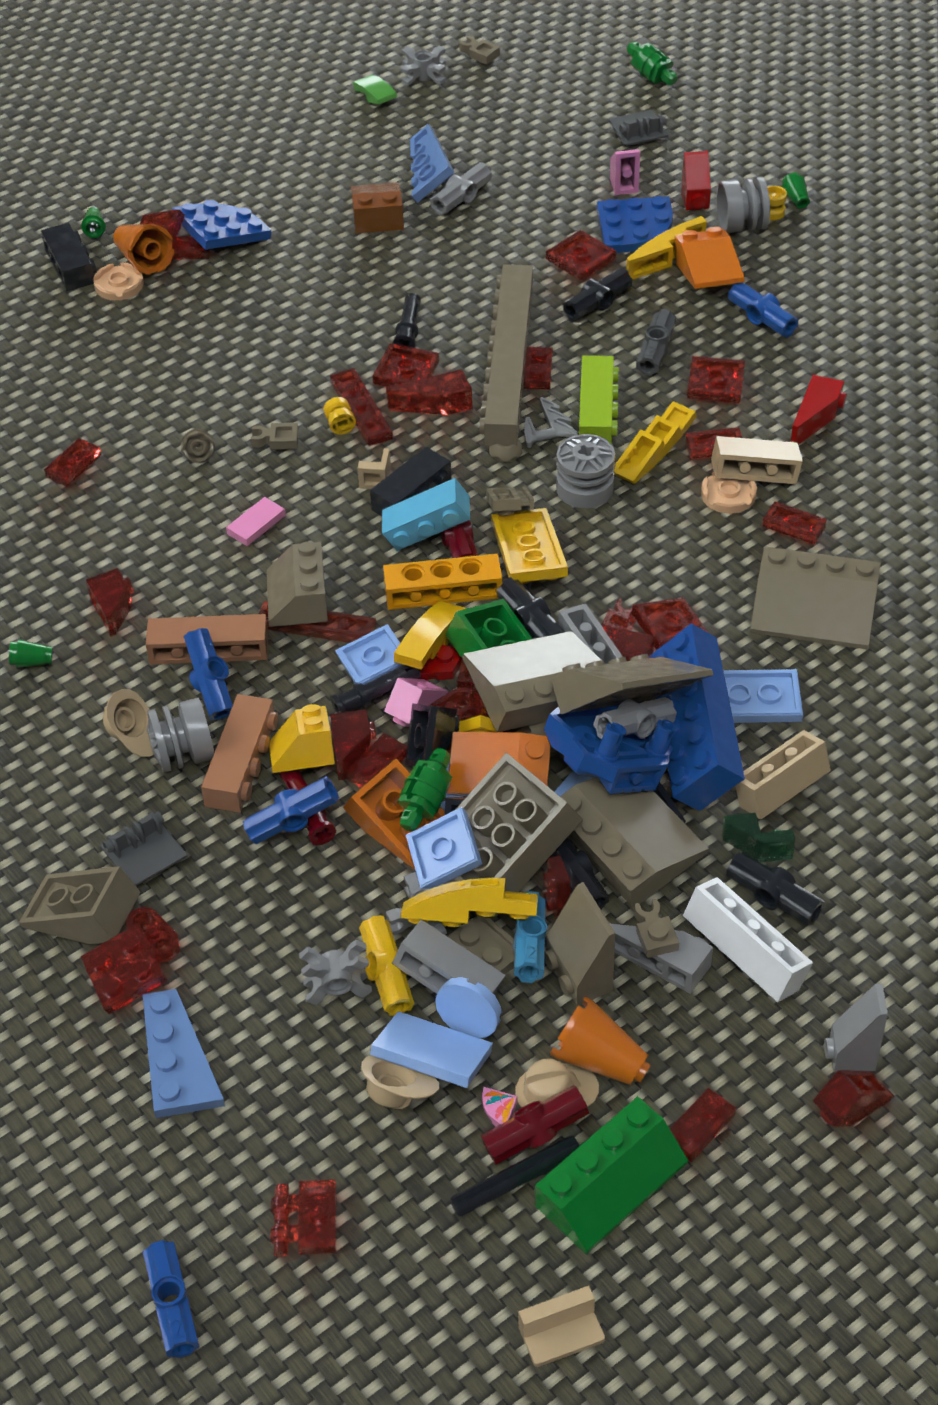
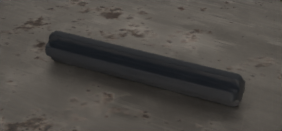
(513, 1176)

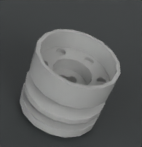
(743, 205)
(585, 471)
(180, 735)

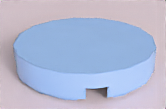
(468, 1007)

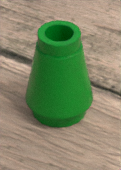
(796, 189)
(93, 223)
(29, 654)

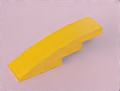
(660, 251)
(653, 444)
(426, 635)

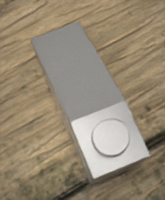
(680, 968)
(858, 1033)

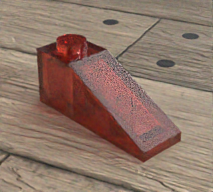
(436, 394)

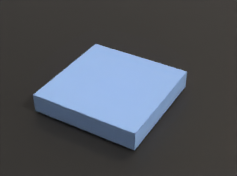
(370, 655)
(443, 849)

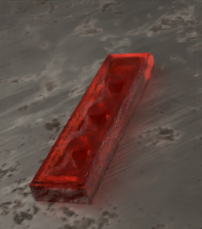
(367, 414)
(339, 627)

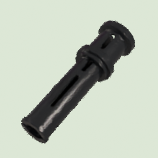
(406, 329)
(362, 695)

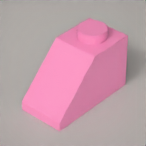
(625, 171)
(411, 691)

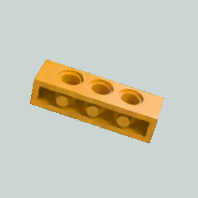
(442, 580)

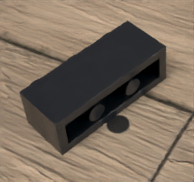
(69, 256)
(412, 478)

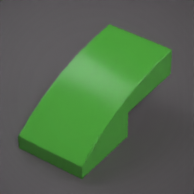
(375, 88)

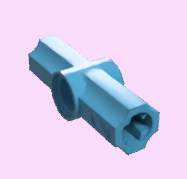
(530, 944)

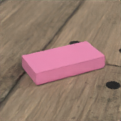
(255, 521)

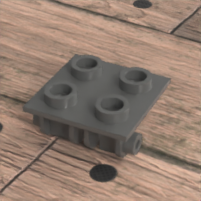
(639, 127)
(143, 848)

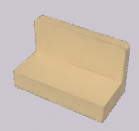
(560, 1327)

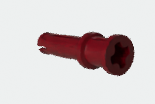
(318, 826)

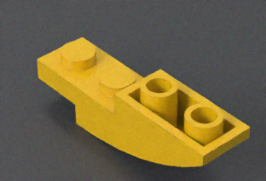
(455, 900)

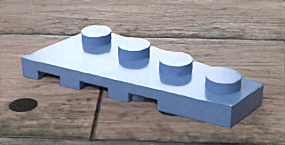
(429, 163)
(177, 1063)

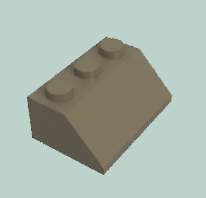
(297, 586)

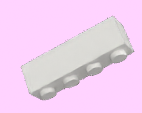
(747, 939)

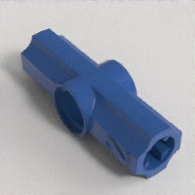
(763, 309)
(208, 673)
(291, 810)
(174, 1316)

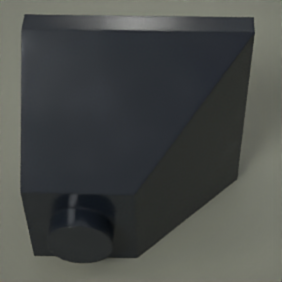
(429, 729)

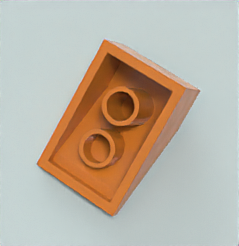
(707, 258)
(478, 752)
(379, 813)

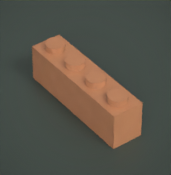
(232, 637)
(239, 753)

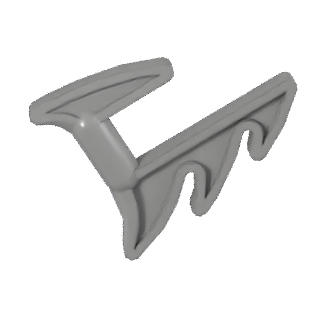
(558, 424)

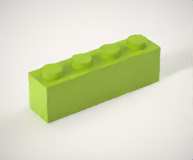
(598, 396)

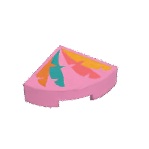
(498, 1105)

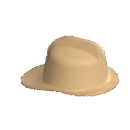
(127, 721)
(550, 1077)
(394, 1084)

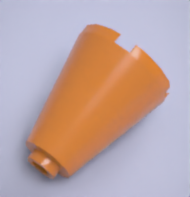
(145, 246)
(600, 1045)

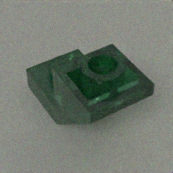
(745, 834)

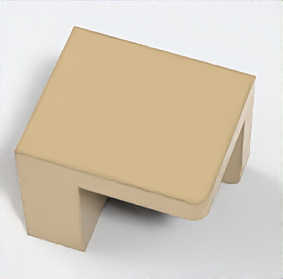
(372, 473)

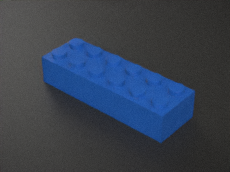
(705, 745)

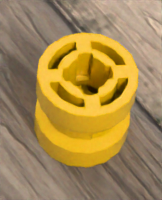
(777, 199)
(339, 415)

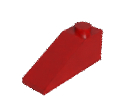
(818, 407)

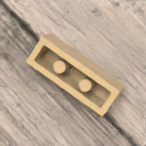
(756, 460)
(783, 774)

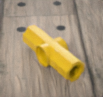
(381, 951)

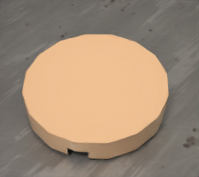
(118, 282)
(728, 494)

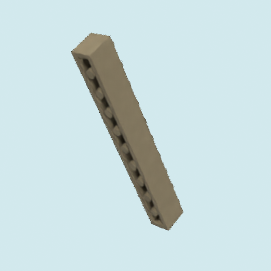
(507, 356)

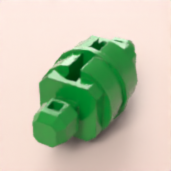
(652, 63)
(425, 789)

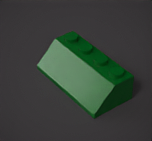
(610, 1175)

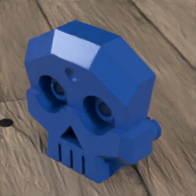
(616, 759)

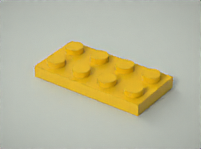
(529, 546)

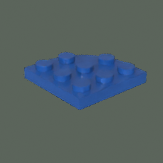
(633, 221)
(222, 224)

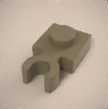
(480, 51)
(278, 436)
(655, 933)

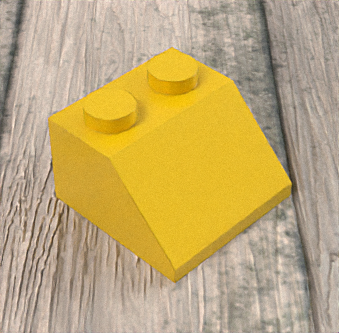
(303, 741)

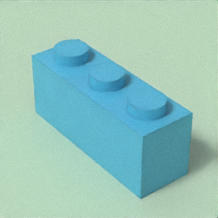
(426, 514)

